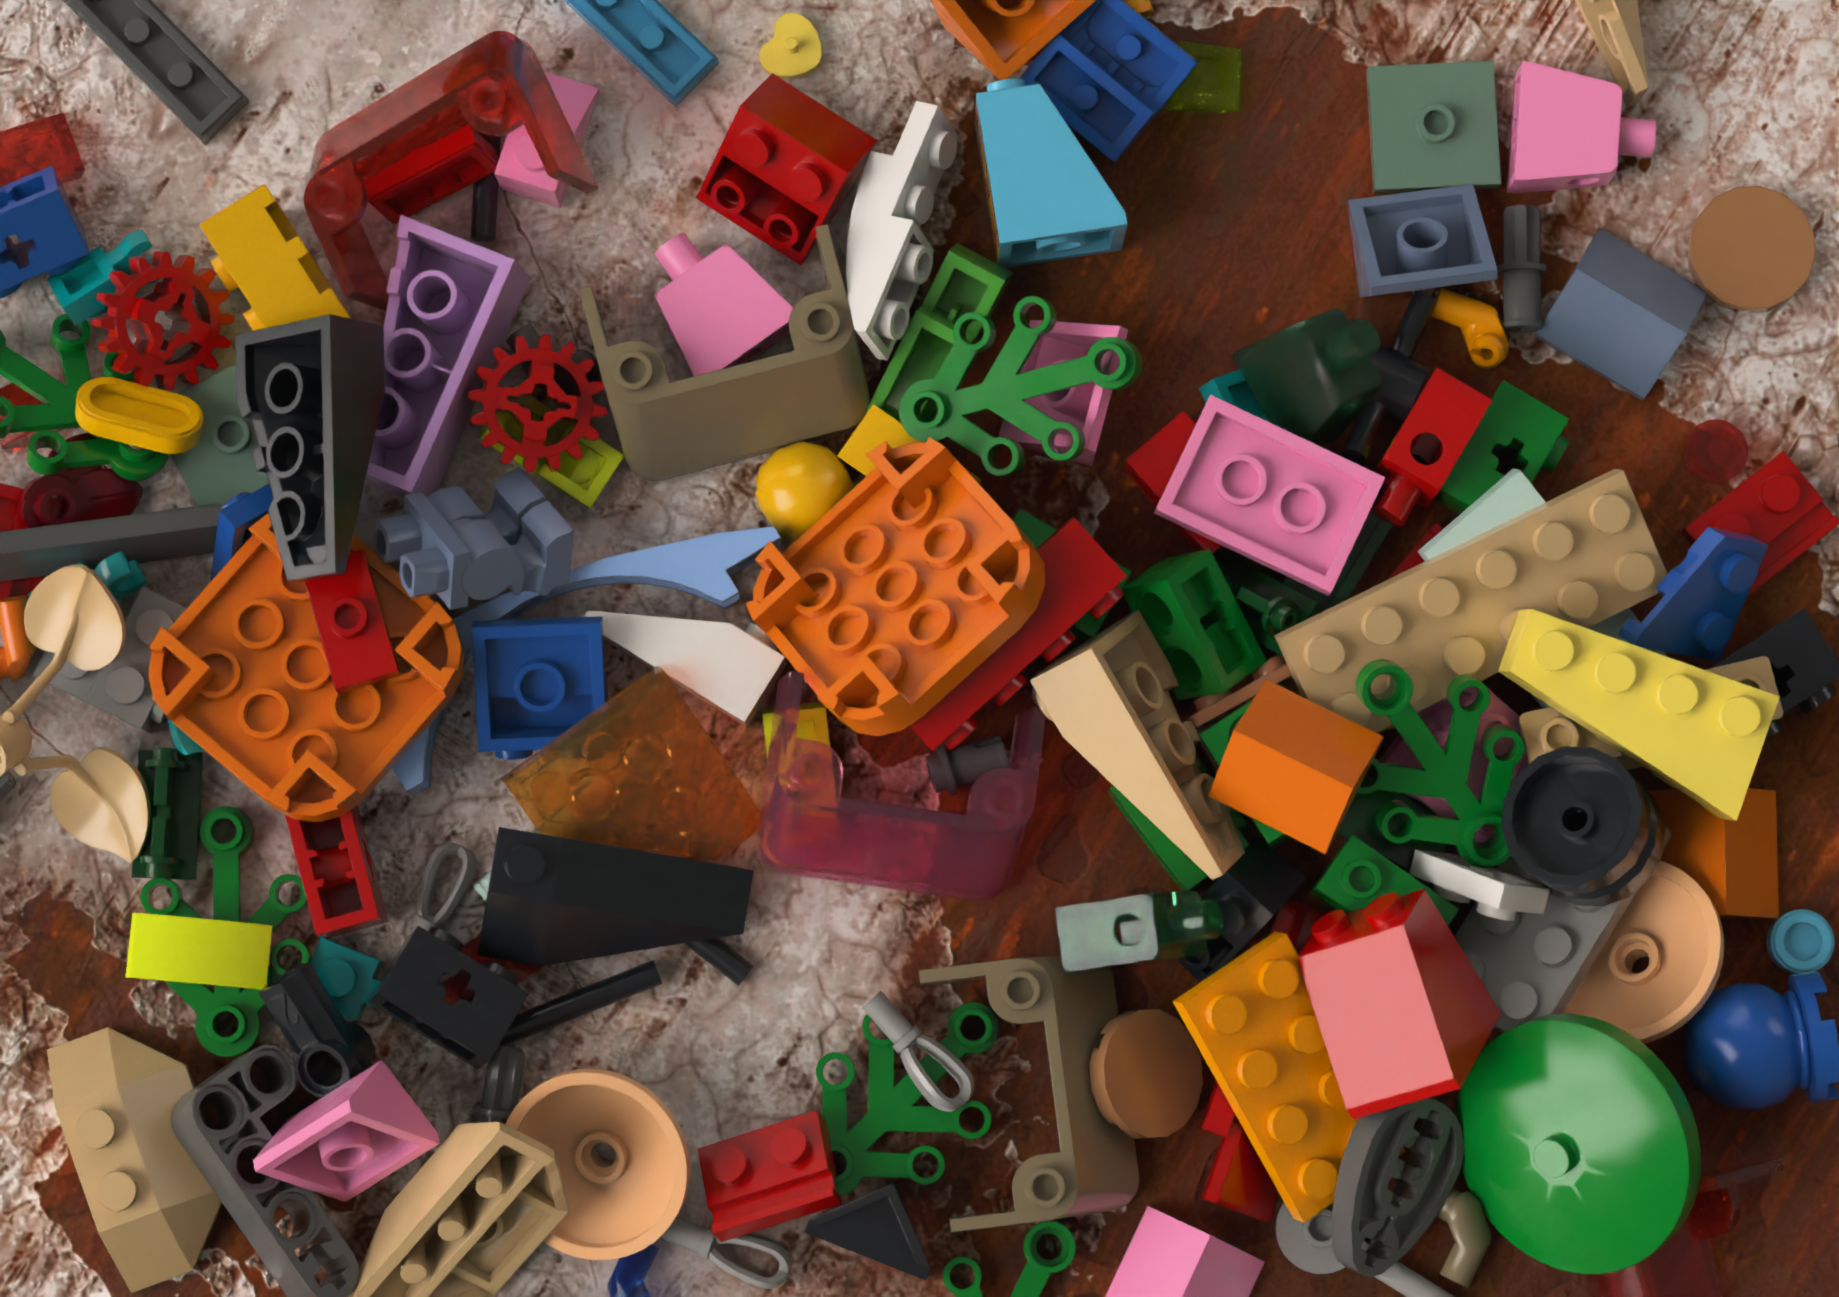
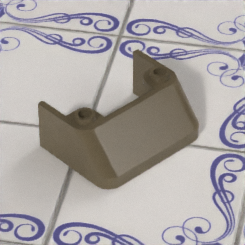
(741, 408)
(1095, 1159)

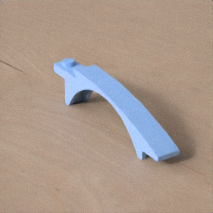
(691, 566)

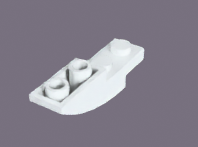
(884, 242)

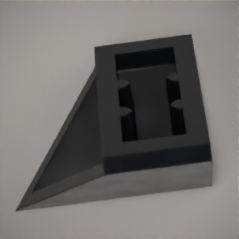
(876, 1229)

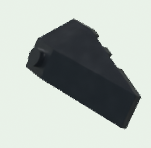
(315, 416)

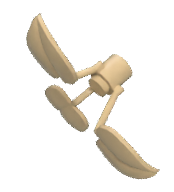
(103, 795)

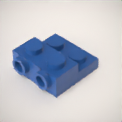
(535, 680)

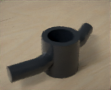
(1399, 376)

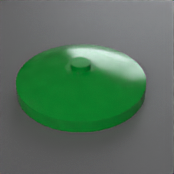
(1578, 1143)

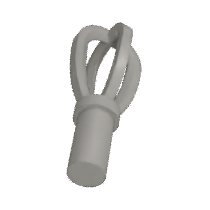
(424, 918)
(906, 1037)
(706, 1244)

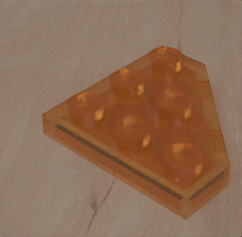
(637, 779)

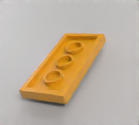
(1274, 1069)

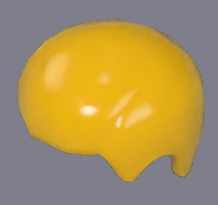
(800, 486)

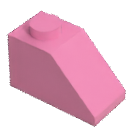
(519, 164)

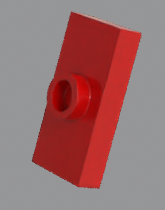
(431, 173)
(352, 626)

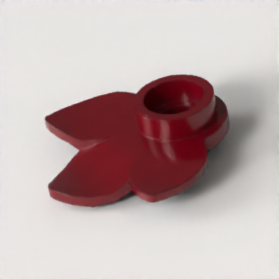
(83, 492)

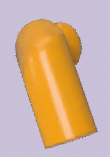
(1479, 325)

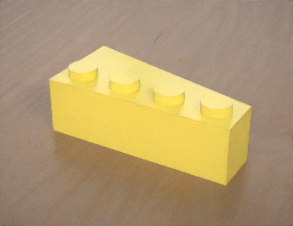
(1661, 712)

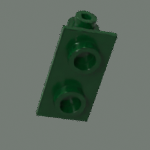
(1265, 601)
(175, 801)

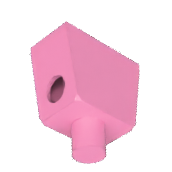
(1569, 131)
(718, 307)

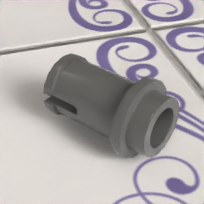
(965, 763)

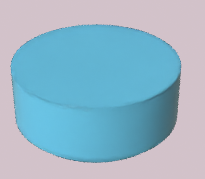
(1800, 941)

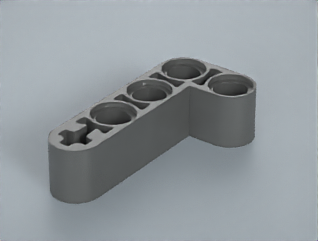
(254, 1204)

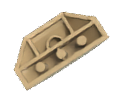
(134, 1171)
(466, 1217)

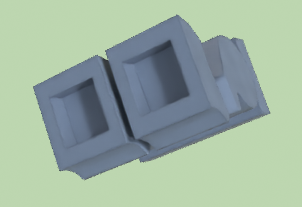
(465, 553)

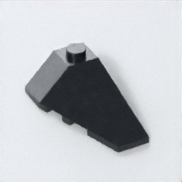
(591, 900)

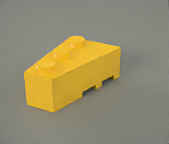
(268, 263)

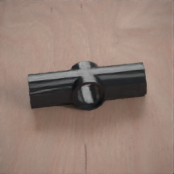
(315, 1028)

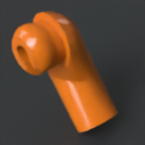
(17, 648)

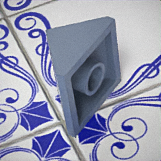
(1420, 241)
(1621, 314)

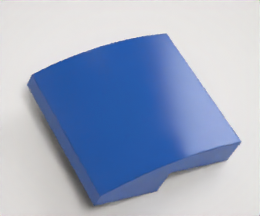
(1110, 74)

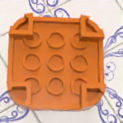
(898, 589)
(258, 694)

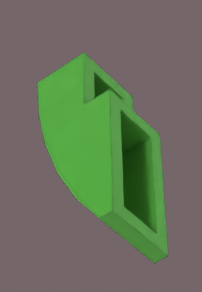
(961, 286)

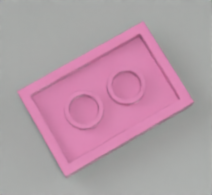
(1269, 495)

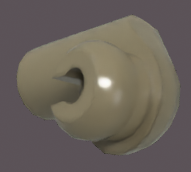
(1470, 1233)

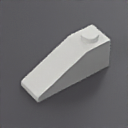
(706, 658)

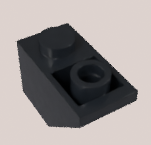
(1248, 899)

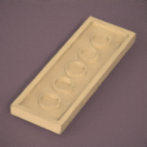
(1455, 612)

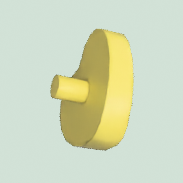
(793, 49)

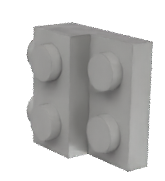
(124, 684)

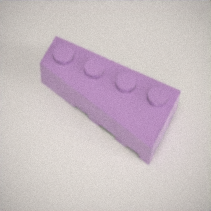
(440, 323)

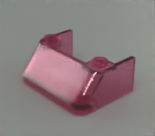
(888, 846)

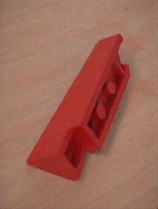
(1237, 1173)

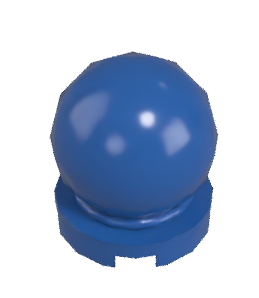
(1759, 1046)

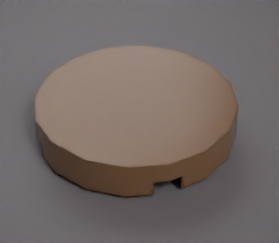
(1751, 249)
(1146, 1073)

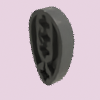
(1399, 1216)

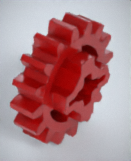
(152, 342)
(539, 374)

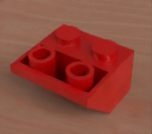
(785, 167)

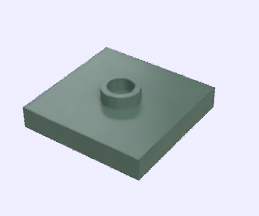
(1433, 126)
(223, 458)

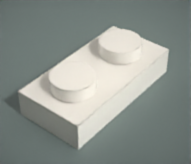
(1496, 891)

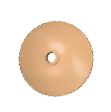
(1684, 941)
(617, 1202)

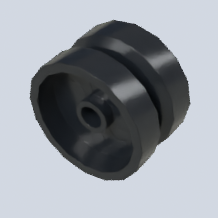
(1583, 826)

